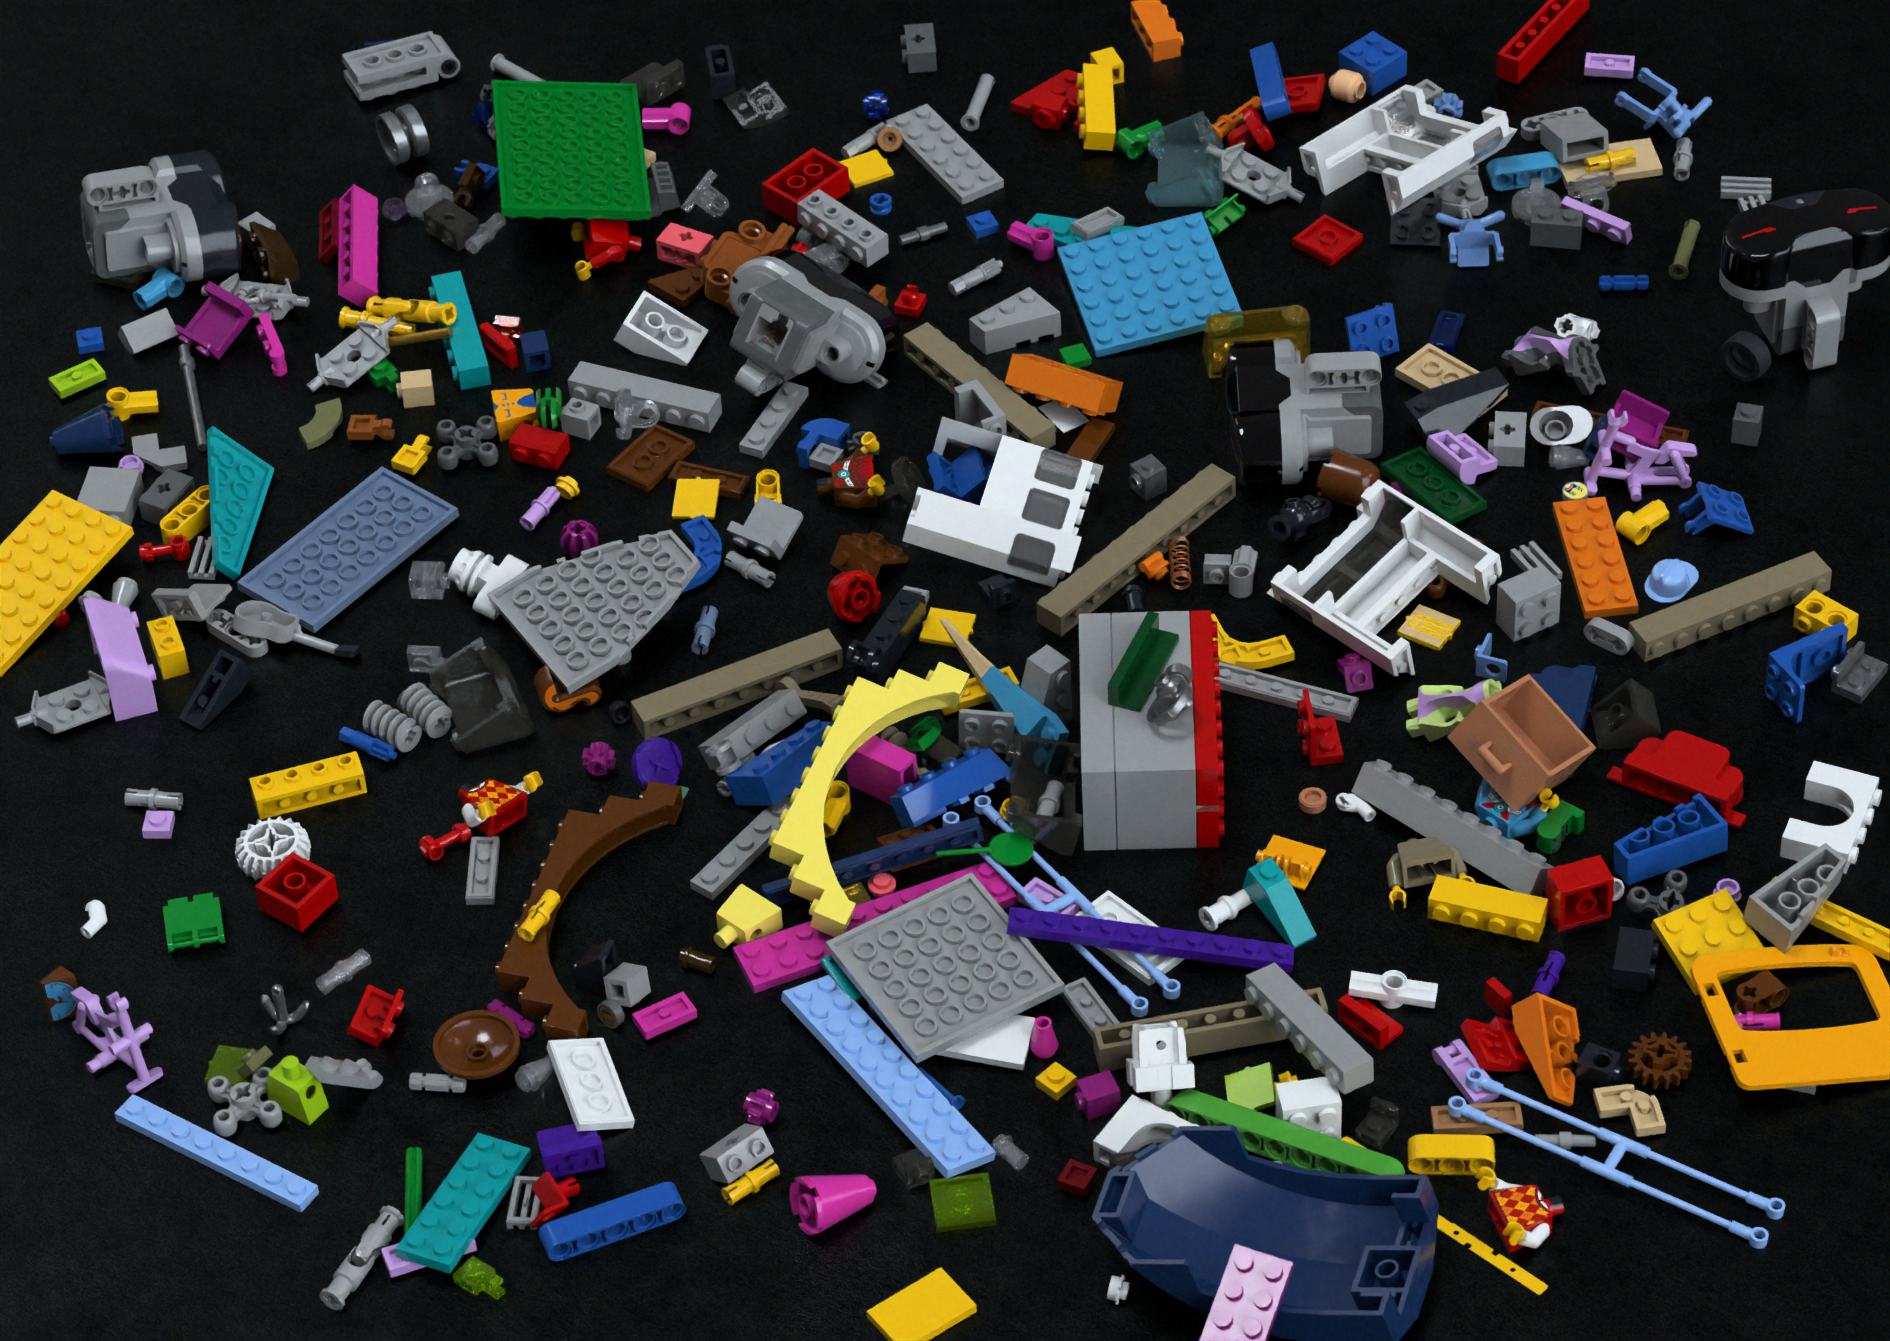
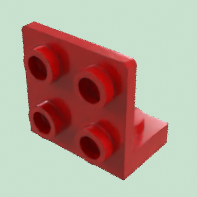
(1320, 735)

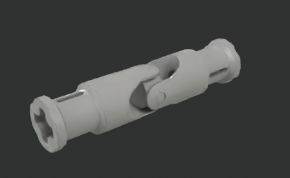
(349, 1277)

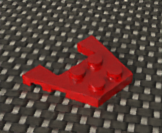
(1061, 84)

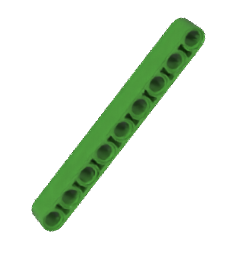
(1282, 1139)

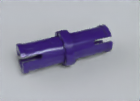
(1549, 974)

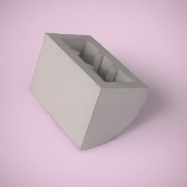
(147, 331)

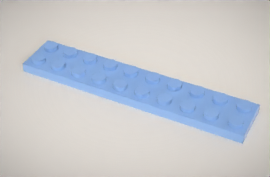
(888, 1076)

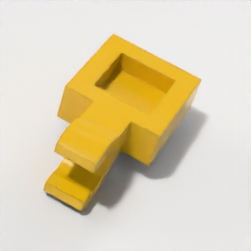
(411, 458)

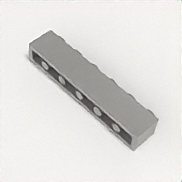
(675, 402)
(1309, 1028)

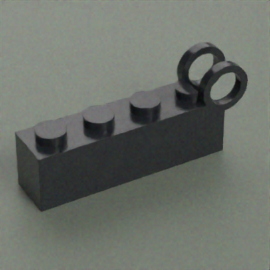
(888, 638)

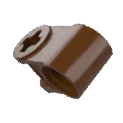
(1760, 994)

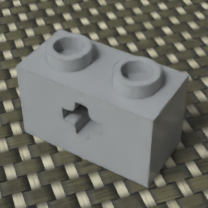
(1509, 438)
(736, 1153)

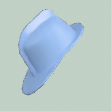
(1670, 580)

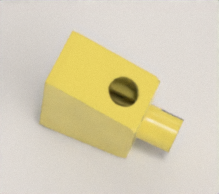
(746, 918)

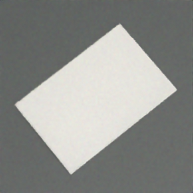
(1063, 417)

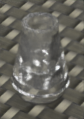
(1566, 457)
(534, 1074)

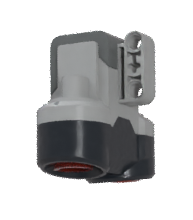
(162, 217)

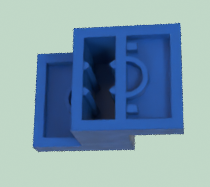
(963, 477)

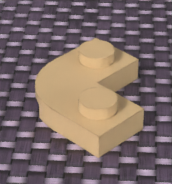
(1624, 1100)

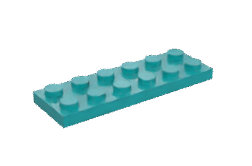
(463, 1203)

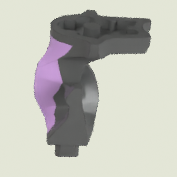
(1544, 349)

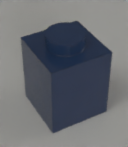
(535, 351)

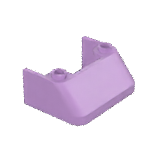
(121, 657)

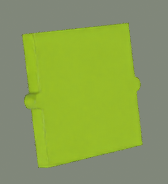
(1252, 1087)

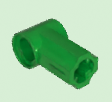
(1134, 142)

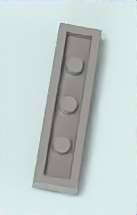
(773, 419)

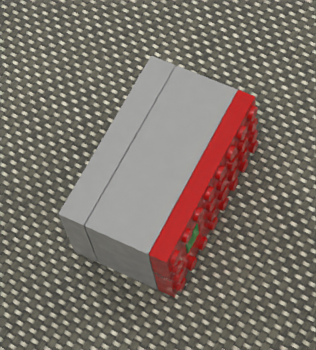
(1140, 780)

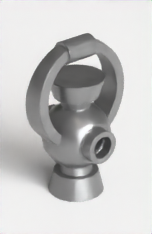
(1172, 695)

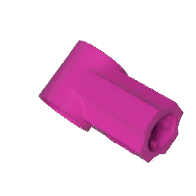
(673, 118)
(1037, 240)

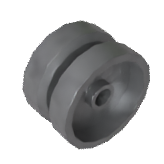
(402, 134)

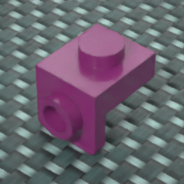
(1356, 672)

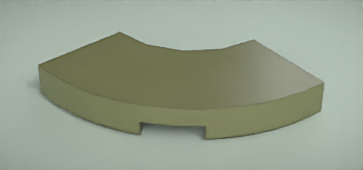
(321, 427)

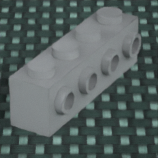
(843, 228)

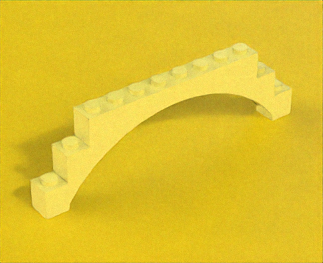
(864, 713)

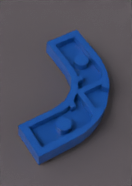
(707, 548)

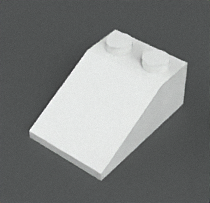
(660, 331)

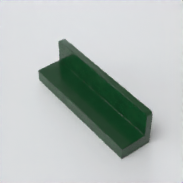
(1141, 664)

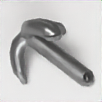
(279, 1012)

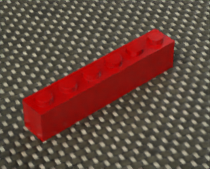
(1538, 37)

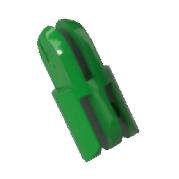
(548, 407)

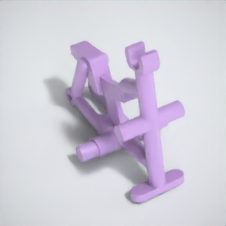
(1638, 472)
(112, 1045)

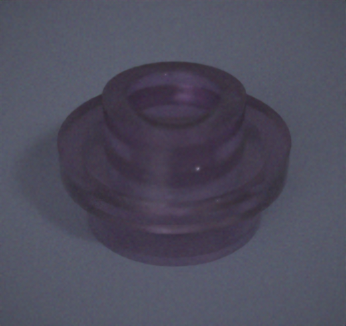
(394, 209)

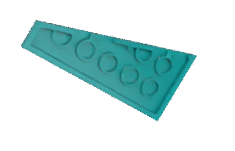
(236, 498)

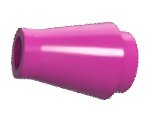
(1043, 1039)

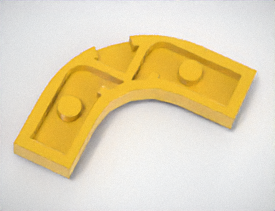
(1252, 655)

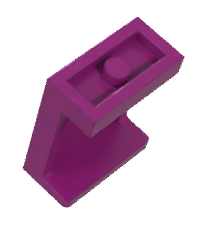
(216, 322)
(1644, 422)

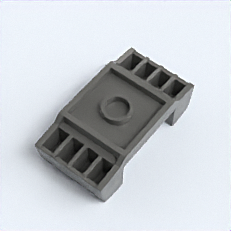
(661, 190)

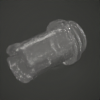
(1005, 1147)

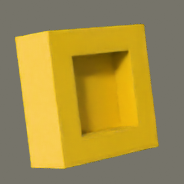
(1056, 1081)

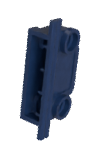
(1570, 690)

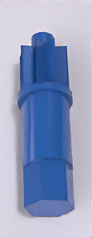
(368, 744)

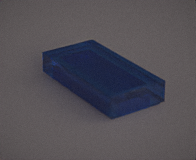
(1447, 330)

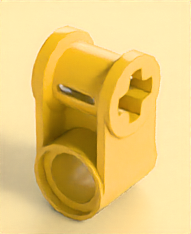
(768, 485)

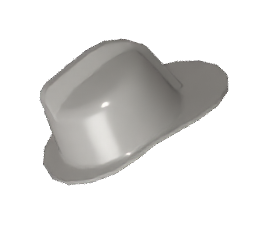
(1561, 425)

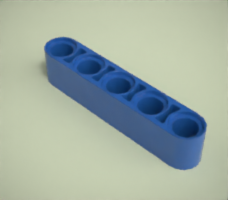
(1270, 81)
(612, 1221)

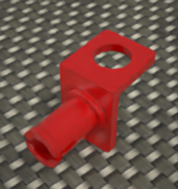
(553, 1196)

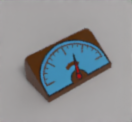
(57, 995)

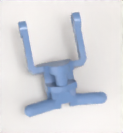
(1669, 113)
(1472, 239)

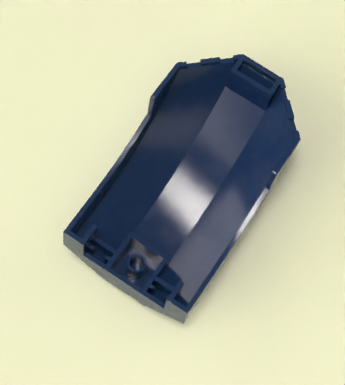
(1354, 1239)

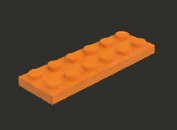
(1595, 557)

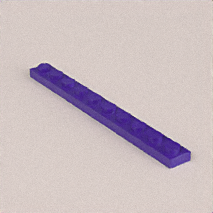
(1149, 939)

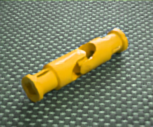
(412, 310)

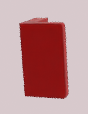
(1368, 1021)

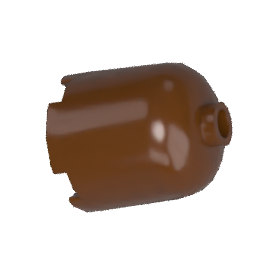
(1346, 478)

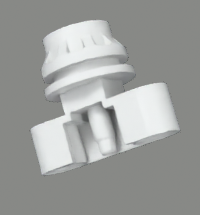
(478, 574)

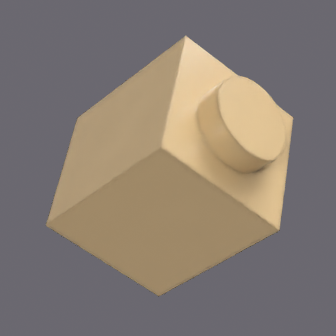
(416, 388)

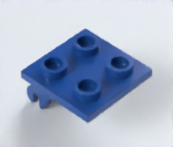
(1373, 331)
(1721, 508)

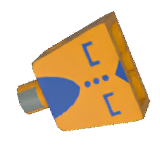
(513, 408)

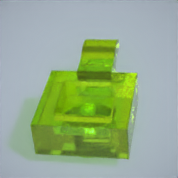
(479, 1276)

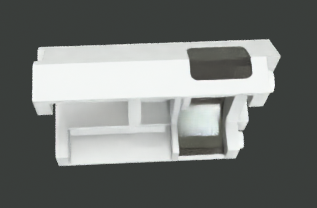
(1380, 569)

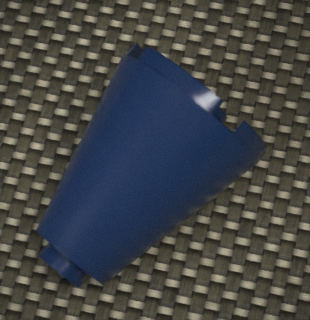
(90, 433)

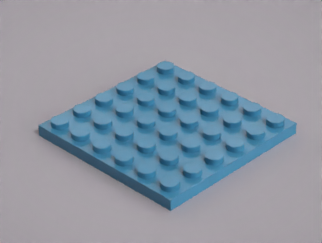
(1147, 283)

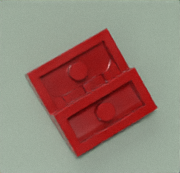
(1496, 1045)

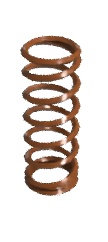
(1179, 573)

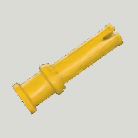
(349, 317)

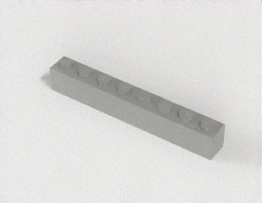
(1440, 818)

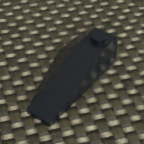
(1455, 404)

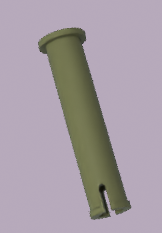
(1679, 268)

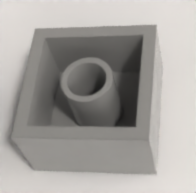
(1528, 603)

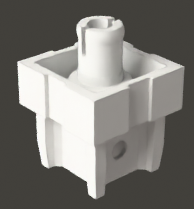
(1159, 1066)

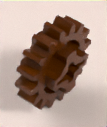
(1659, 1060)

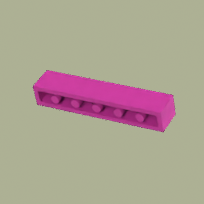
(357, 246)

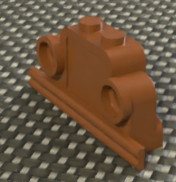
(732, 251)

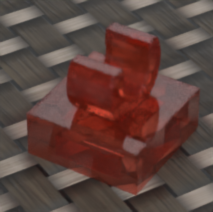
(508, 326)

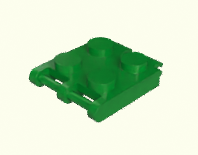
(193, 921)

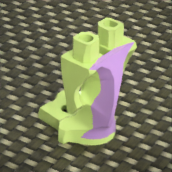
(1444, 706)

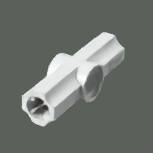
(1574, 326)
(1392, 989)

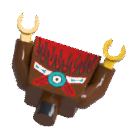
(854, 478)

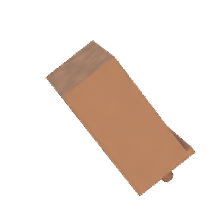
(1521, 742)

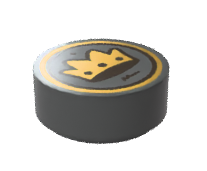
(610, 1013)

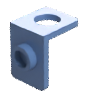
(1483, 657)

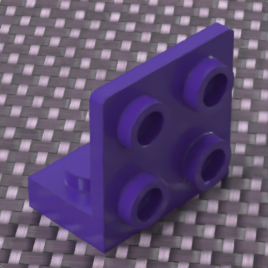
(570, 1151)

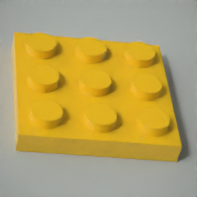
(1705, 929)

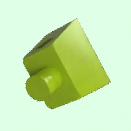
(296, 1090)

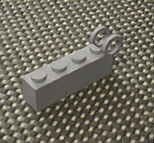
(752, 729)

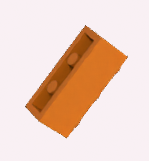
(1156, 29)

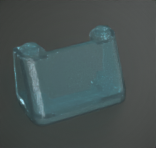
(1184, 170)

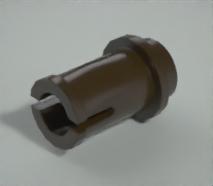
(690, 958)

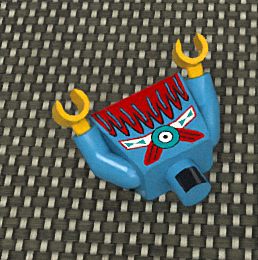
(1497, 813)

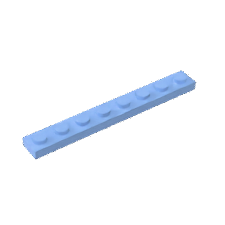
(217, 1153)

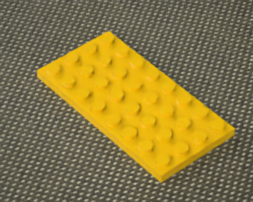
(49, 565)

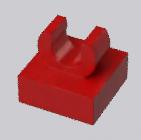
(910, 302)

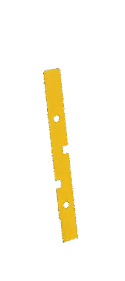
(1485, 1252)

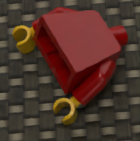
(603, 243)

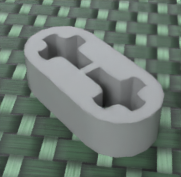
(1609, 636)

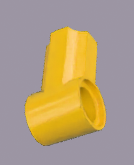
(132, 402)
(1639, 525)
(836, 807)

